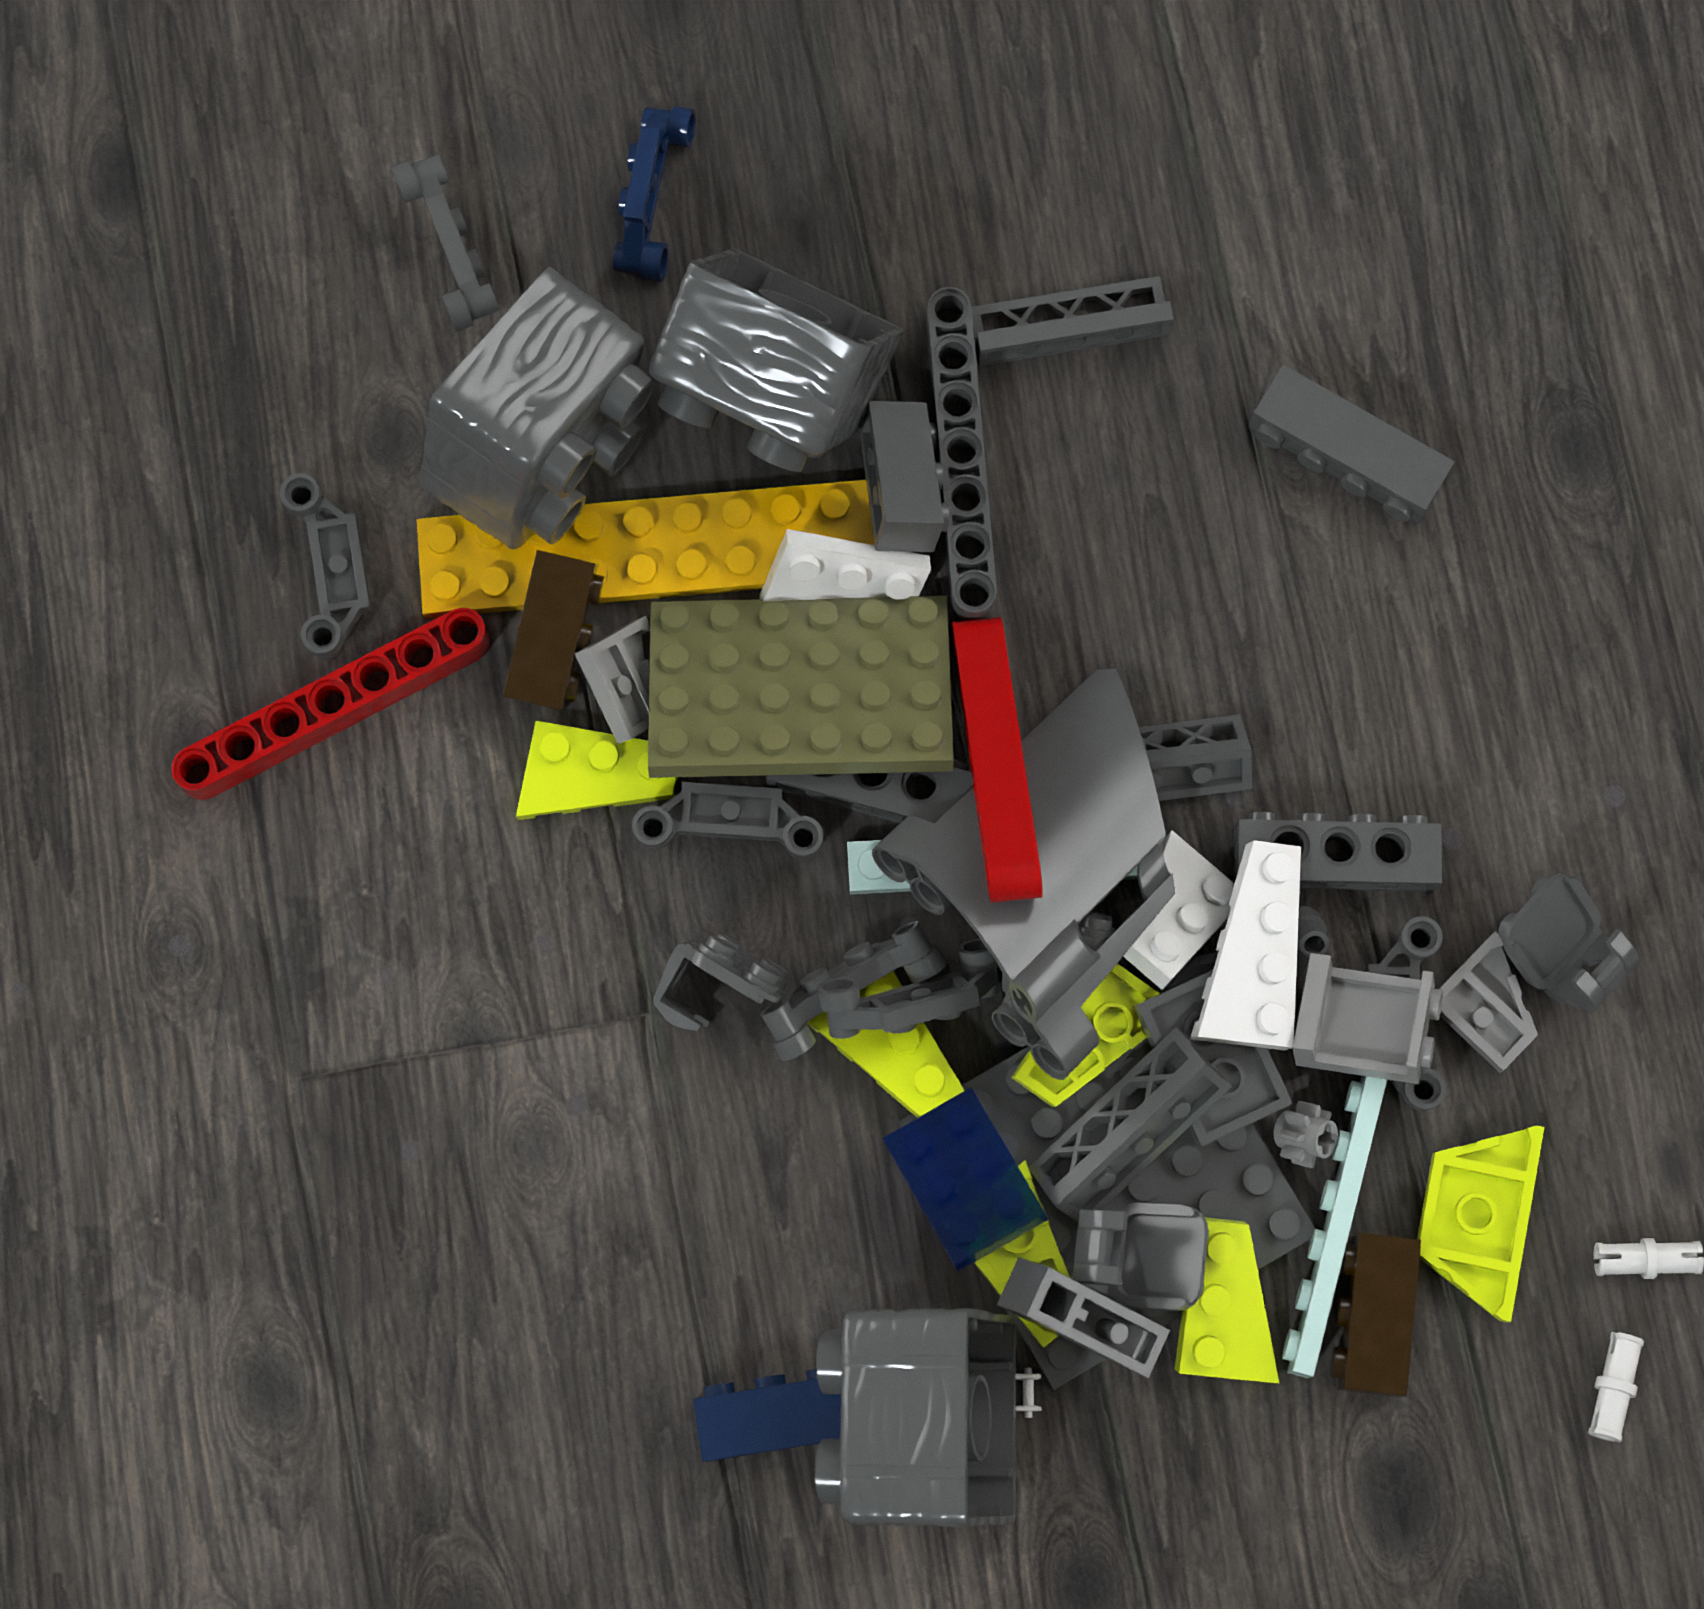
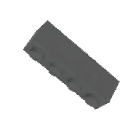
(1349, 445)

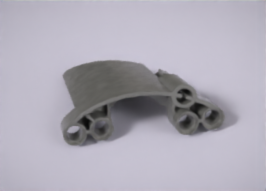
(1092, 827)

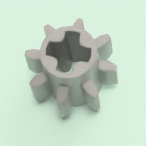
(1305, 1134)

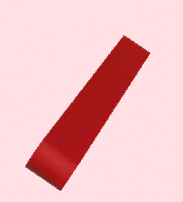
(307, 701)
(996, 761)

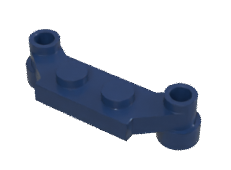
(639, 201)

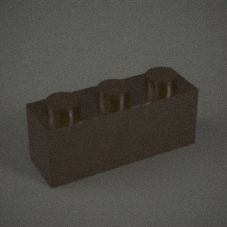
(553, 630)
(1377, 1315)

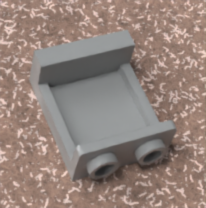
(1366, 1022)

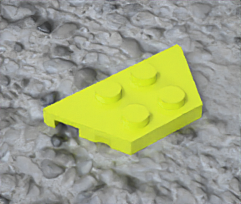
(1480, 1216)

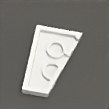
(836, 568)
(1187, 919)

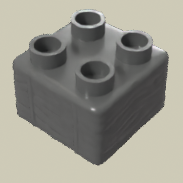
(770, 356)
(535, 413)
(920, 1417)

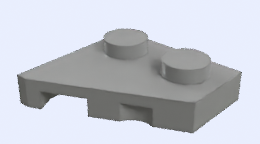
(620, 678)
(1487, 1007)

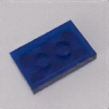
(965, 1179)

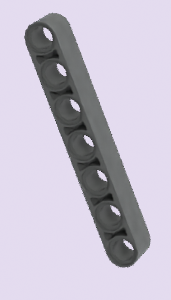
(963, 432)

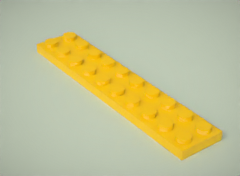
(641, 545)

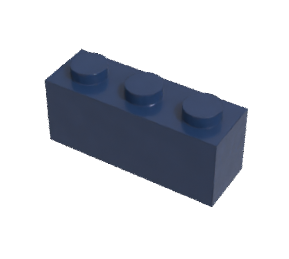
(765, 1417)

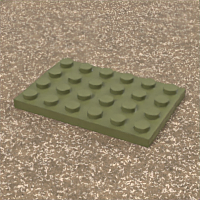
(799, 687)

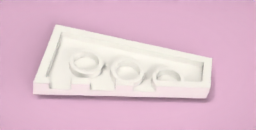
(1256, 964)

